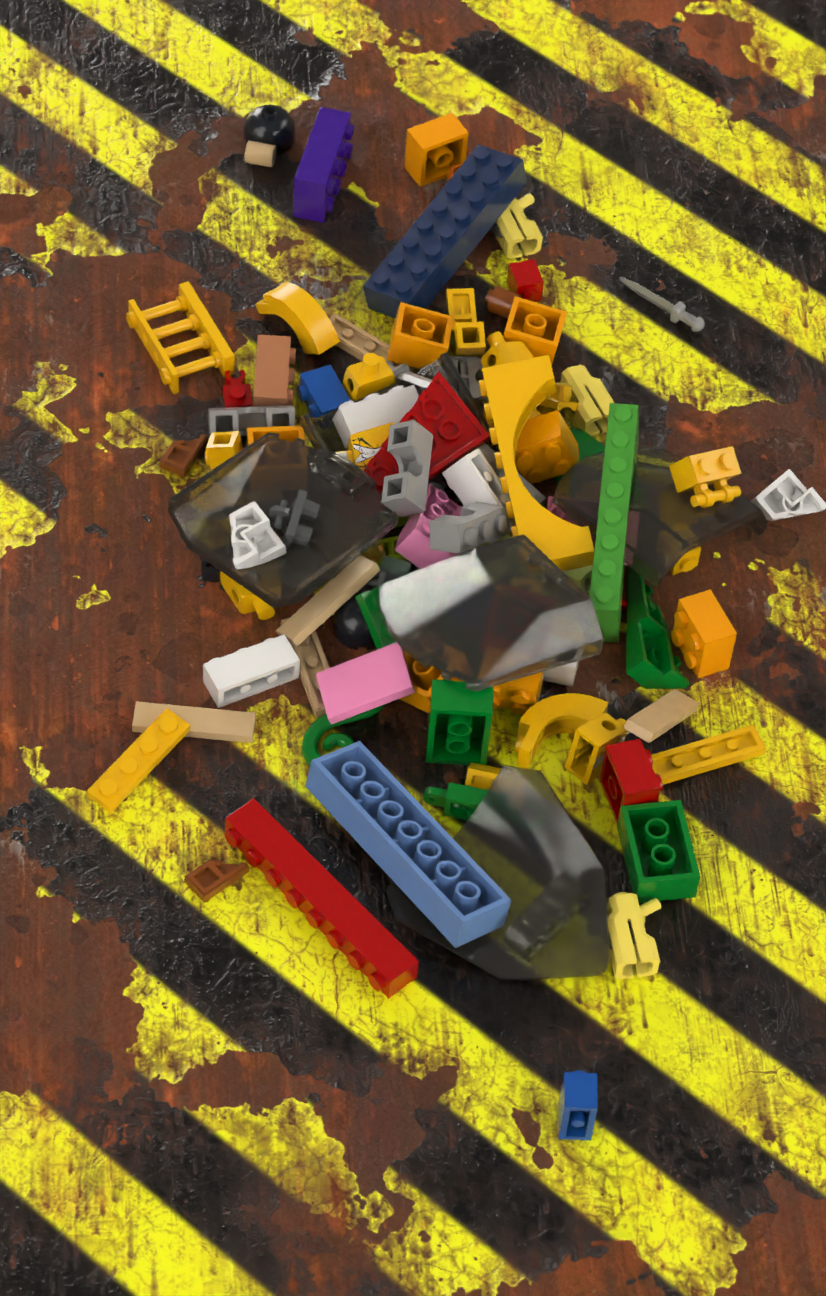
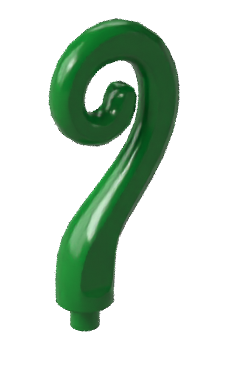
(321, 726)

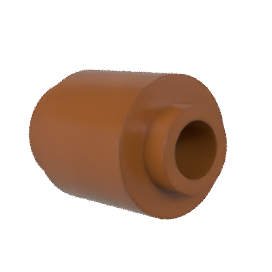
(500, 301)

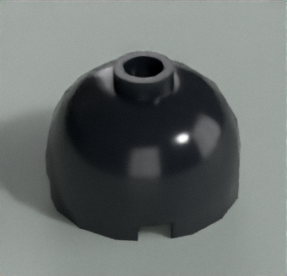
(270, 126)
(351, 626)

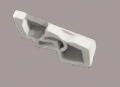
(788, 498)
(253, 537)

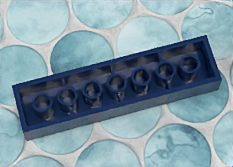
(446, 231)

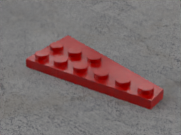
(449, 420)

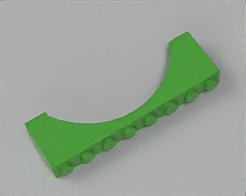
(612, 522)

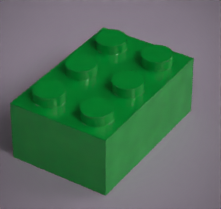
(458, 723)
(658, 851)

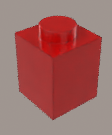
(525, 280)

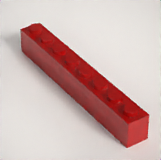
(321, 899)

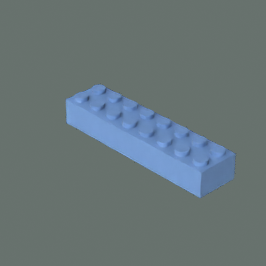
(408, 844)

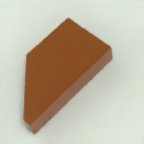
(182, 455)
(214, 877)

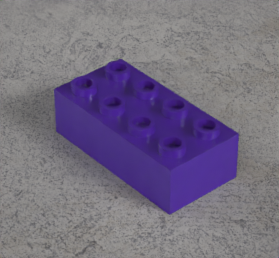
(323, 165)

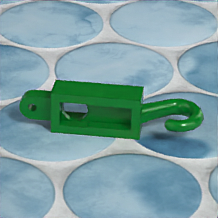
(458, 799)

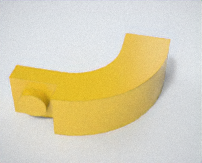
(302, 314)
(467, 334)
(553, 716)

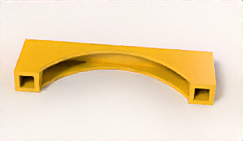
(512, 397)

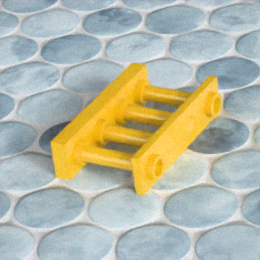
(197, 319)

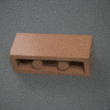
(274, 371)

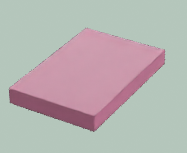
(365, 683)

